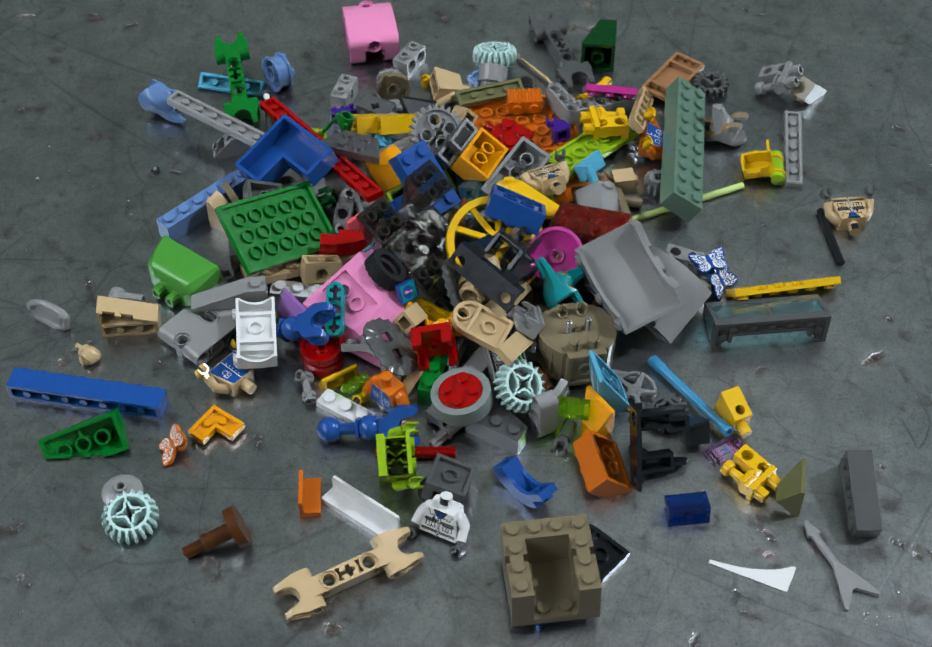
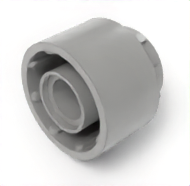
(491, 73)

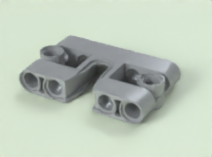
(196, 337)

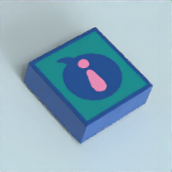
(406, 291)

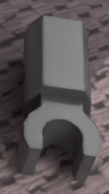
(565, 435)

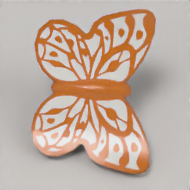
(174, 443)

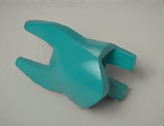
(558, 284)

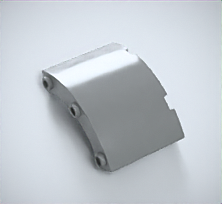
(629, 277)
(670, 325)

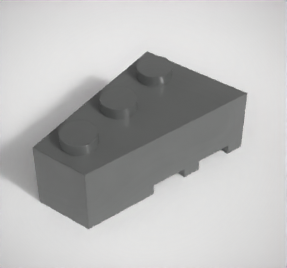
(501, 429)

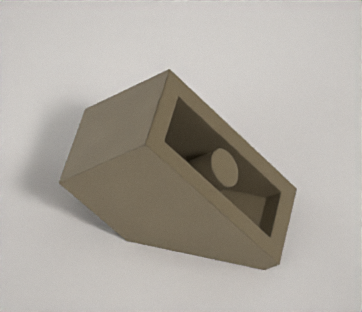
(807, 91)

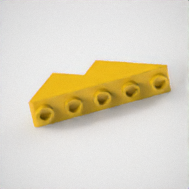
(382, 123)

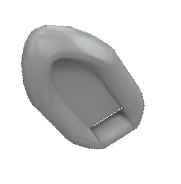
(49, 314)

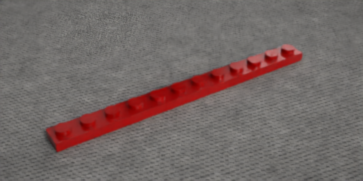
(343, 168)

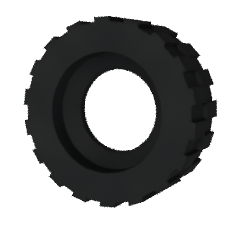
(385, 269)

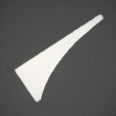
(775, 578)

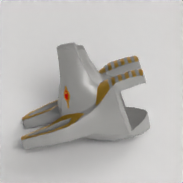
(725, 127)

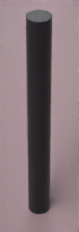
(830, 236)

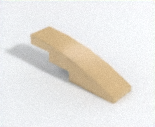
(513, 347)

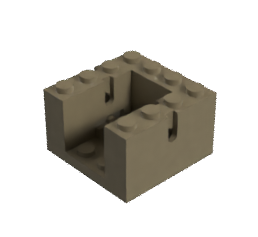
(550, 570)

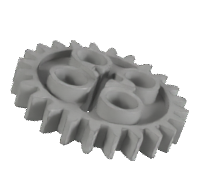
(423, 124)

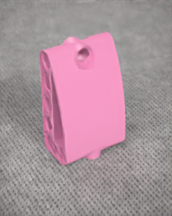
(370, 29)

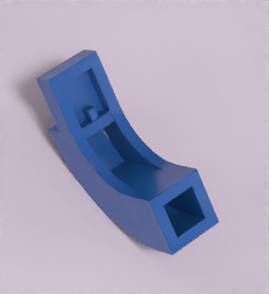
(521, 484)

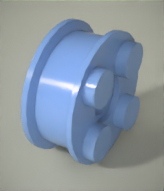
(278, 71)

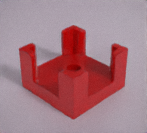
(434, 341)

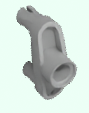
(345, 203)

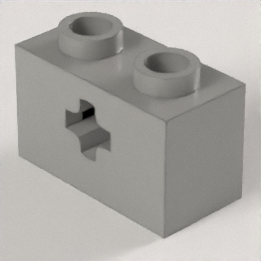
(344, 91)

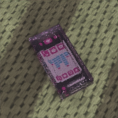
(723, 450)

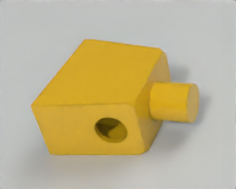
(735, 410)

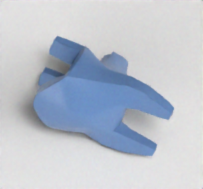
(155, 101)

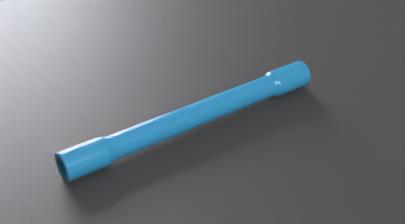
(718, 422)

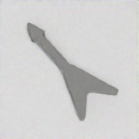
(846, 579)

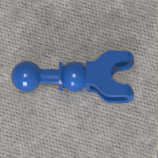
(307, 324)
(331, 429)

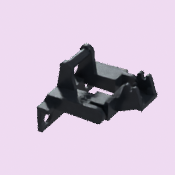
(489, 277)
(672, 418)

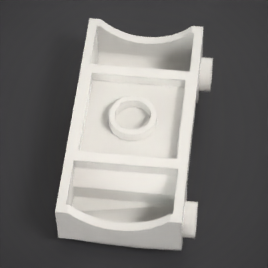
(255, 334)

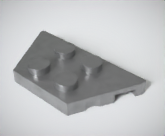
(354, 146)

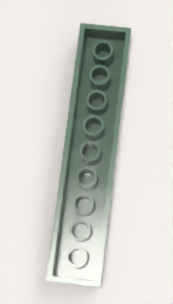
(683, 150)

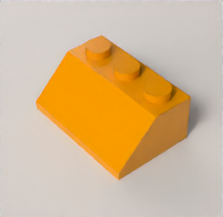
(479, 157)

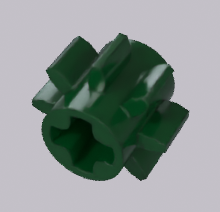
(327, 197)

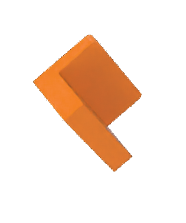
(309, 496)

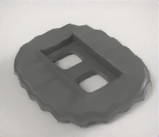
(451, 279)
(383, 351)

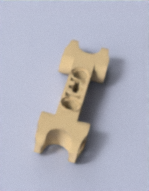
(312, 590)

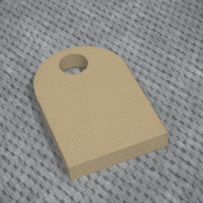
(481, 324)

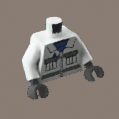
(444, 519)

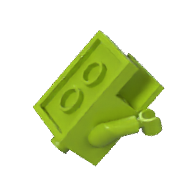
(396, 459)

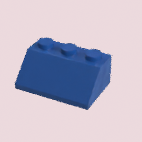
(515, 209)

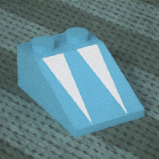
(607, 383)

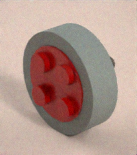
(461, 396)

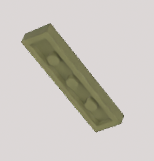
(486, 93)

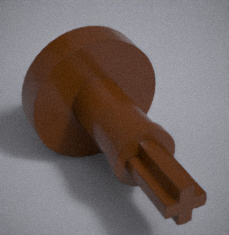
(232, 529)

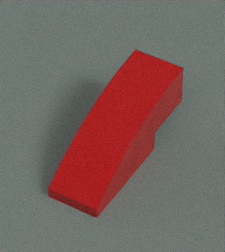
(345, 243)

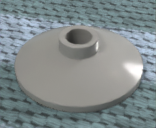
(123, 481)

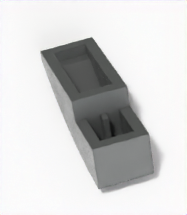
(455, 143)

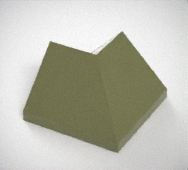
(791, 489)

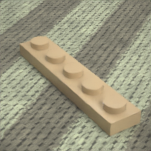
(642, 102)

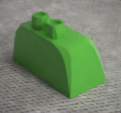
(180, 272)

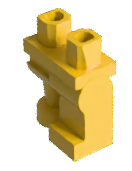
(604, 123)
(756, 476)

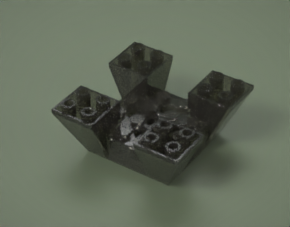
(416, 230)

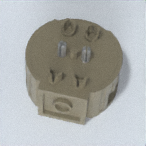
(569, 336)

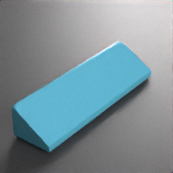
(221, 83)

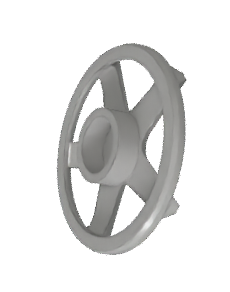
(635, 391)

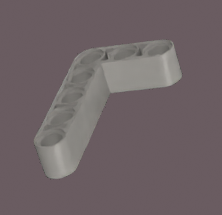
(568, 109)
(544, 413)

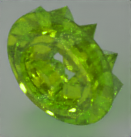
(354, 383)

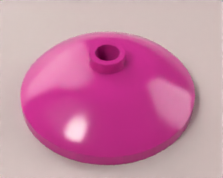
(557, 241)

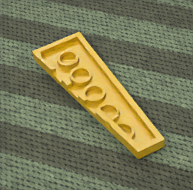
(774, 289)

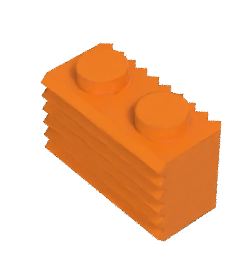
(524, 101)

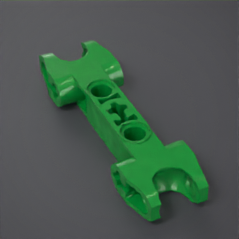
(232, 55)

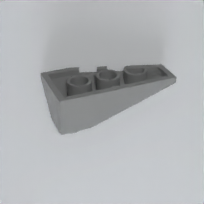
(525, 150)
(598, 195)
(223, 296)

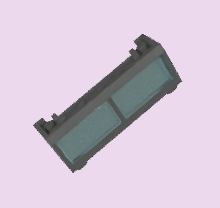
(766, 316)

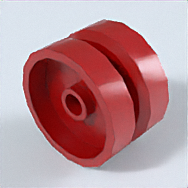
(322, 359)

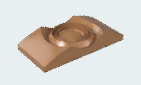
(676, 66)

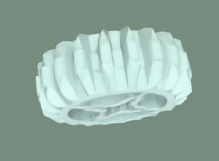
(496, 53)
(508, 384)
(117, 516)

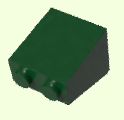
(599, 46)

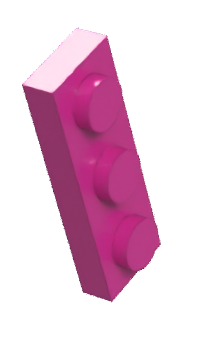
(610, 91)

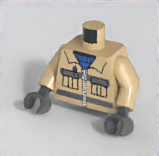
(546, 179)
(848, 212)

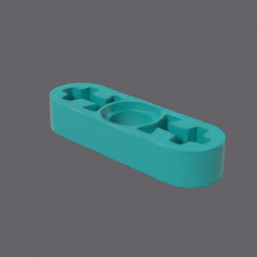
(341, 296)

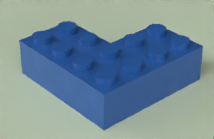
(287, 147)
(408, 162)

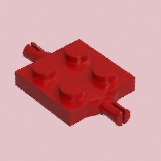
(509, 132)

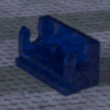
(687, 509)

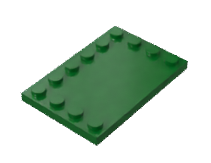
(274, 227)

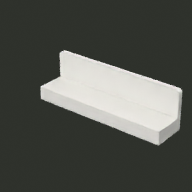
(360, 508)

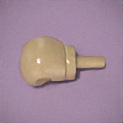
(88, 354)

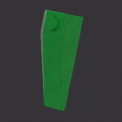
(92, 437)

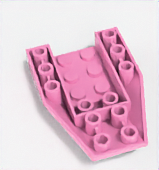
(363, 302)

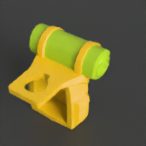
(764, 164)

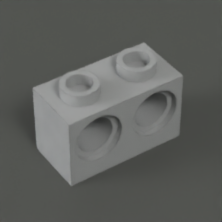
(410, 58)

